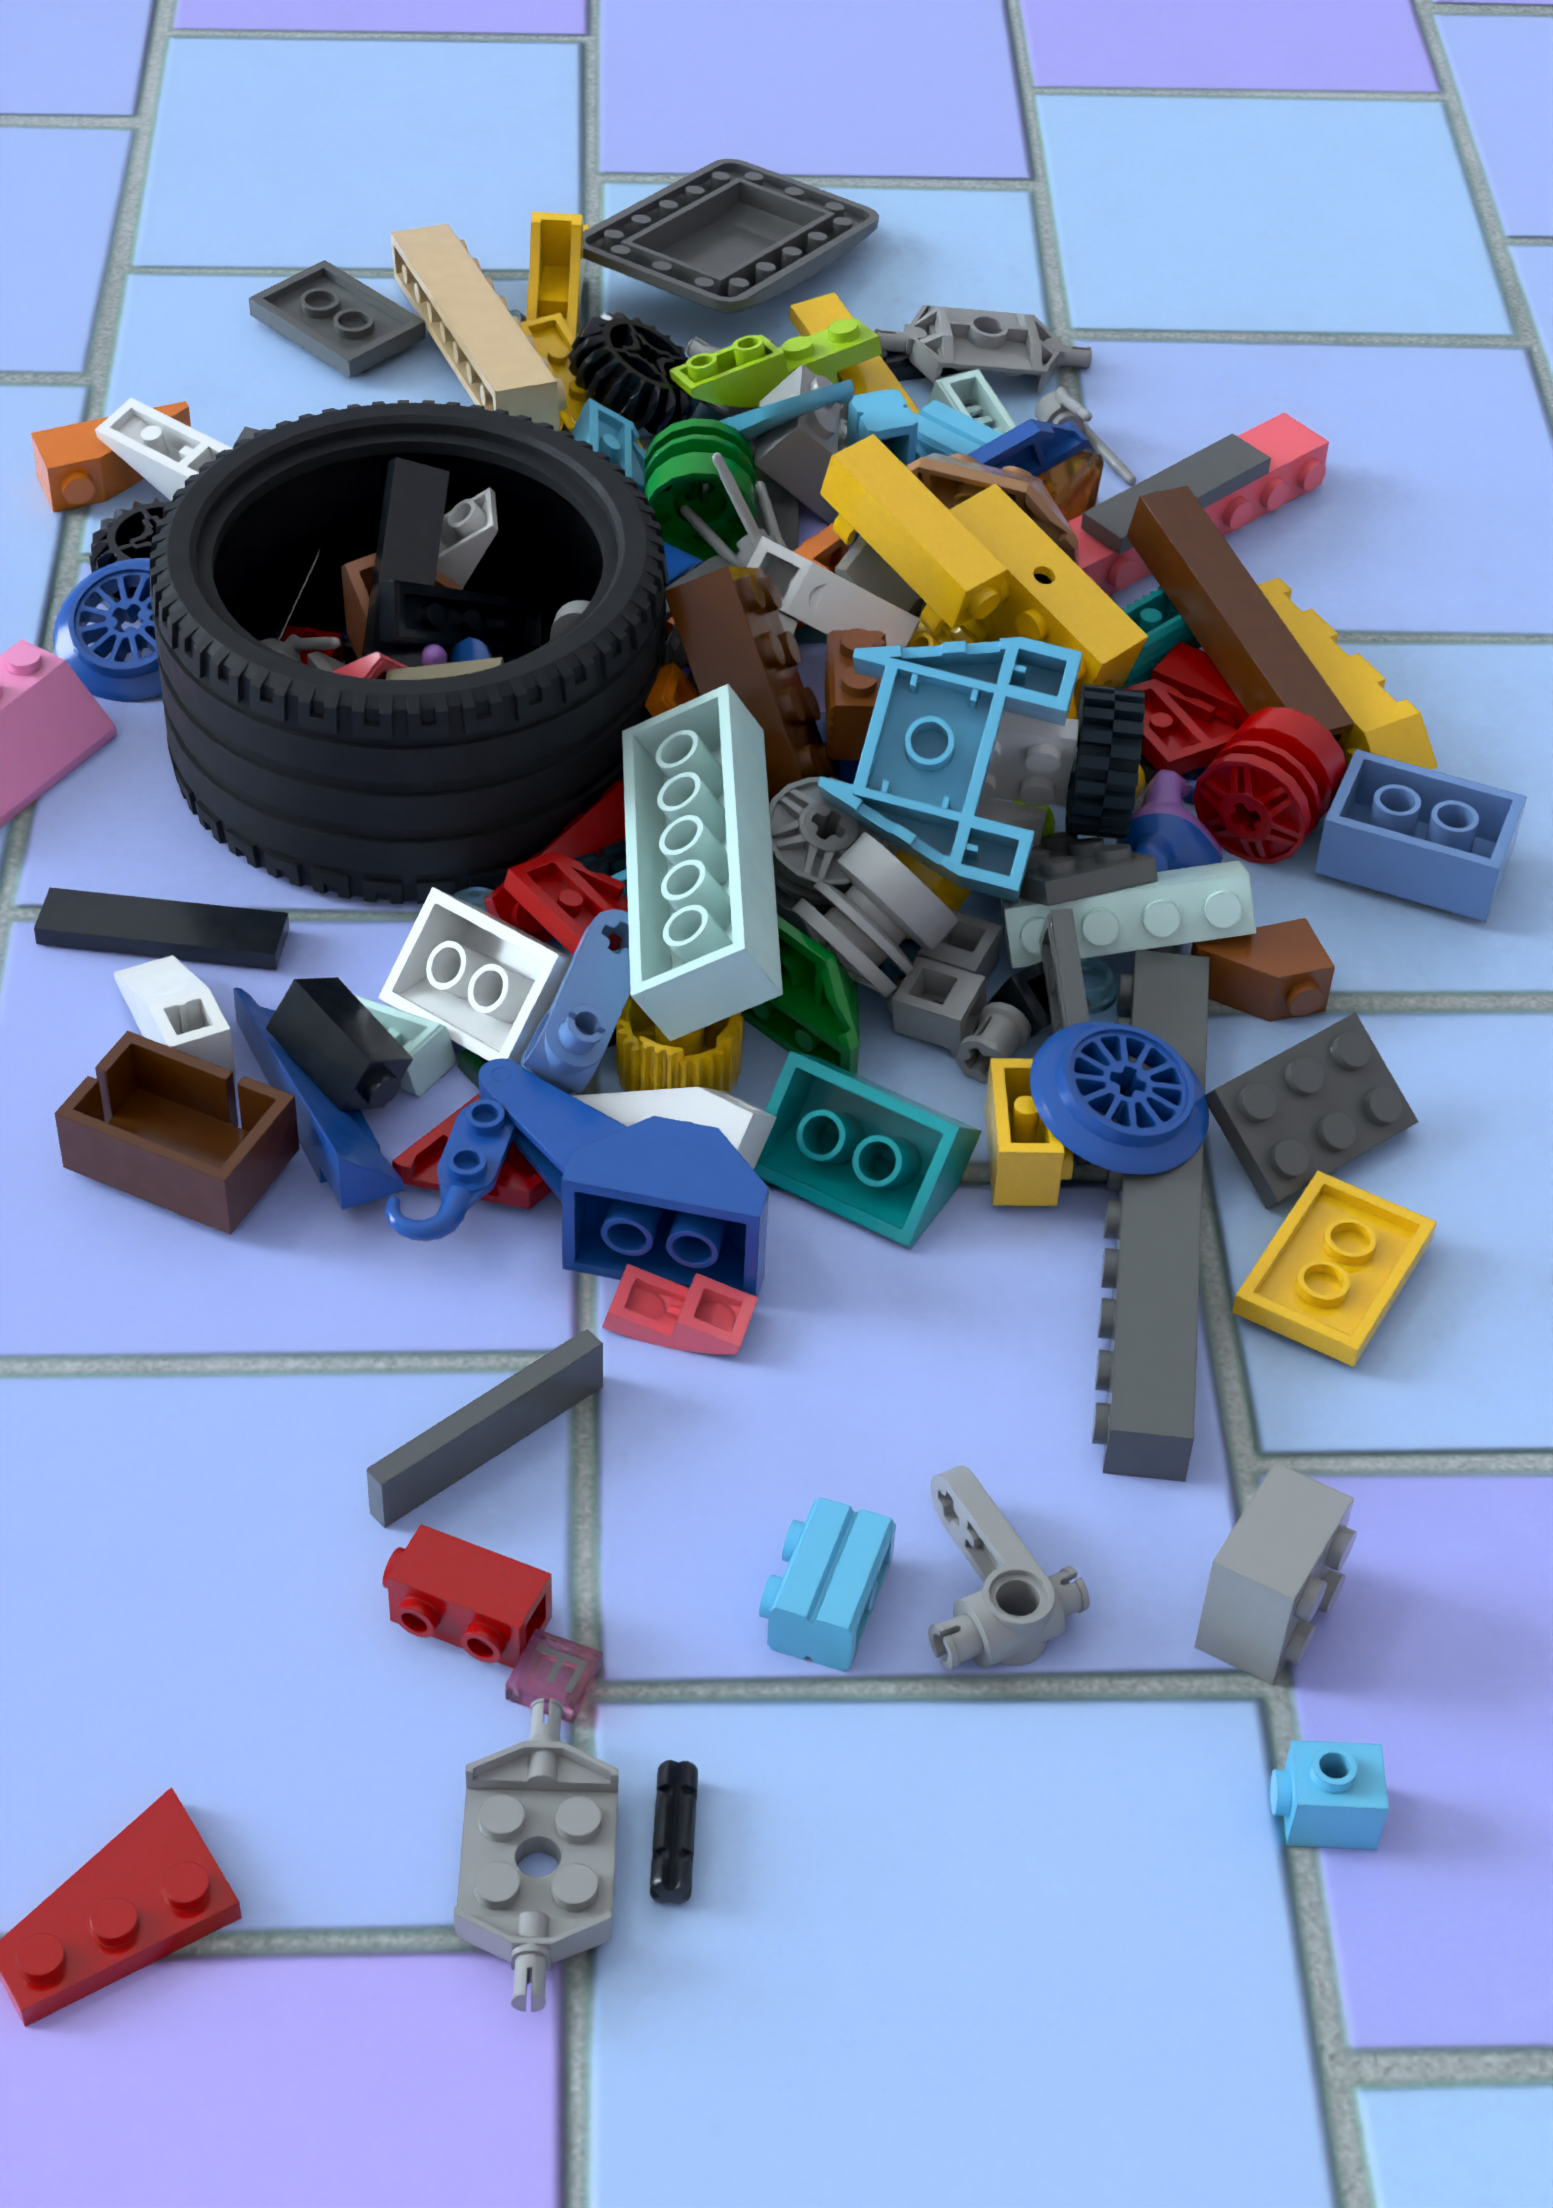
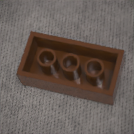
(738, 640)

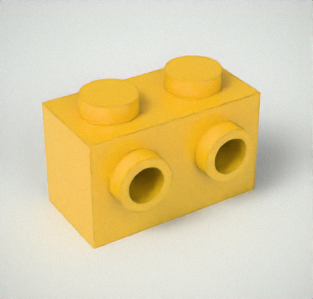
(1022, 1151)

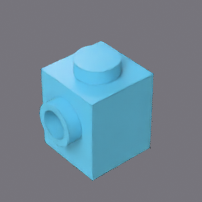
(1331, 1794)

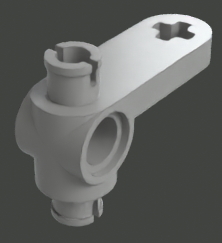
(1011, 1585)

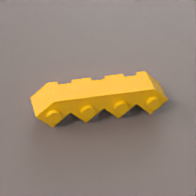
(1380, 721)

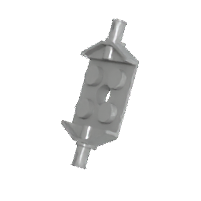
(984, 342)
(526, 1803)

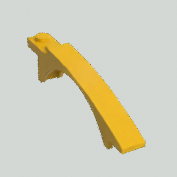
(556, 268)

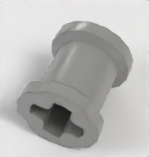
(998, 1035)

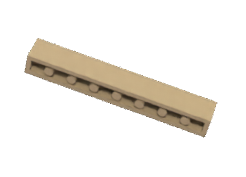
(474, 325)

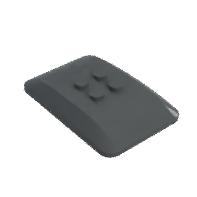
(729, 235)

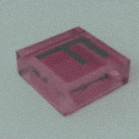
(554, 1670)

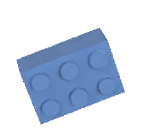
(1420, 834)

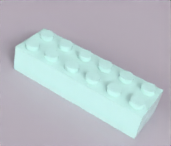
(699, 864)

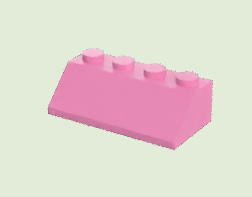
(45, 725)

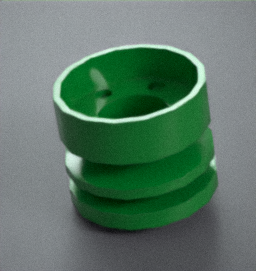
(683, 473)

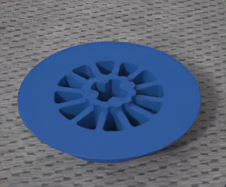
(112, 676)
(1159, 1117)

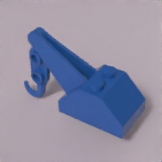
(638, 1194)

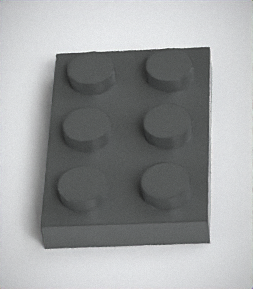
(337, 318)
(1082, 868)
(1310, 1109)

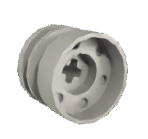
(807, 844)
(876, 915)

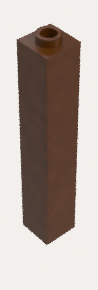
(1229, 611)

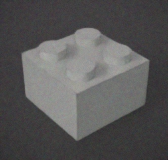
(1276, 1574)

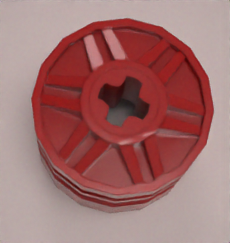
(1270, 785)

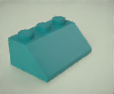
(862, 1149)

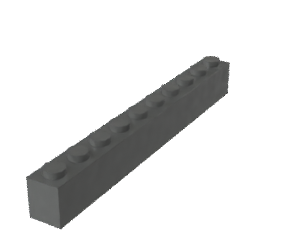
(1155, 1255)

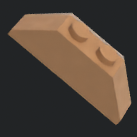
(961, 477)

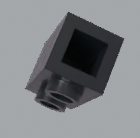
(339, 1044)

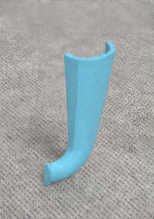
(765, 418)

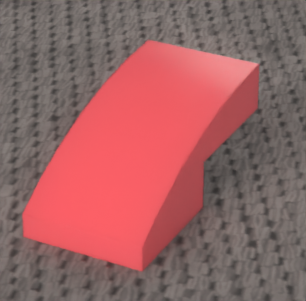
(667, 1314)

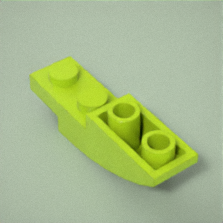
(755, 366)

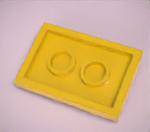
(1334, 1268)

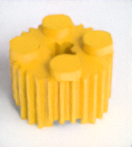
(699, 1059)

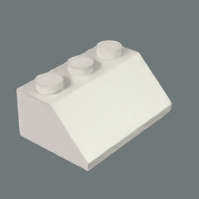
(475, 977)

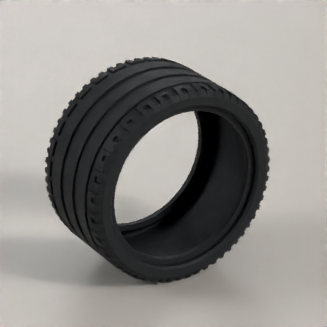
(400, 779)

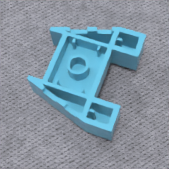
(935, 746)

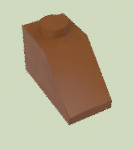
(1271, 972)

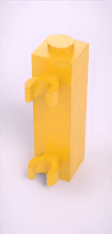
(912, 534)

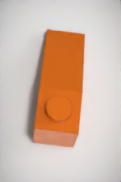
(80, 468)

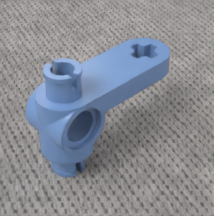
(584, 1009)

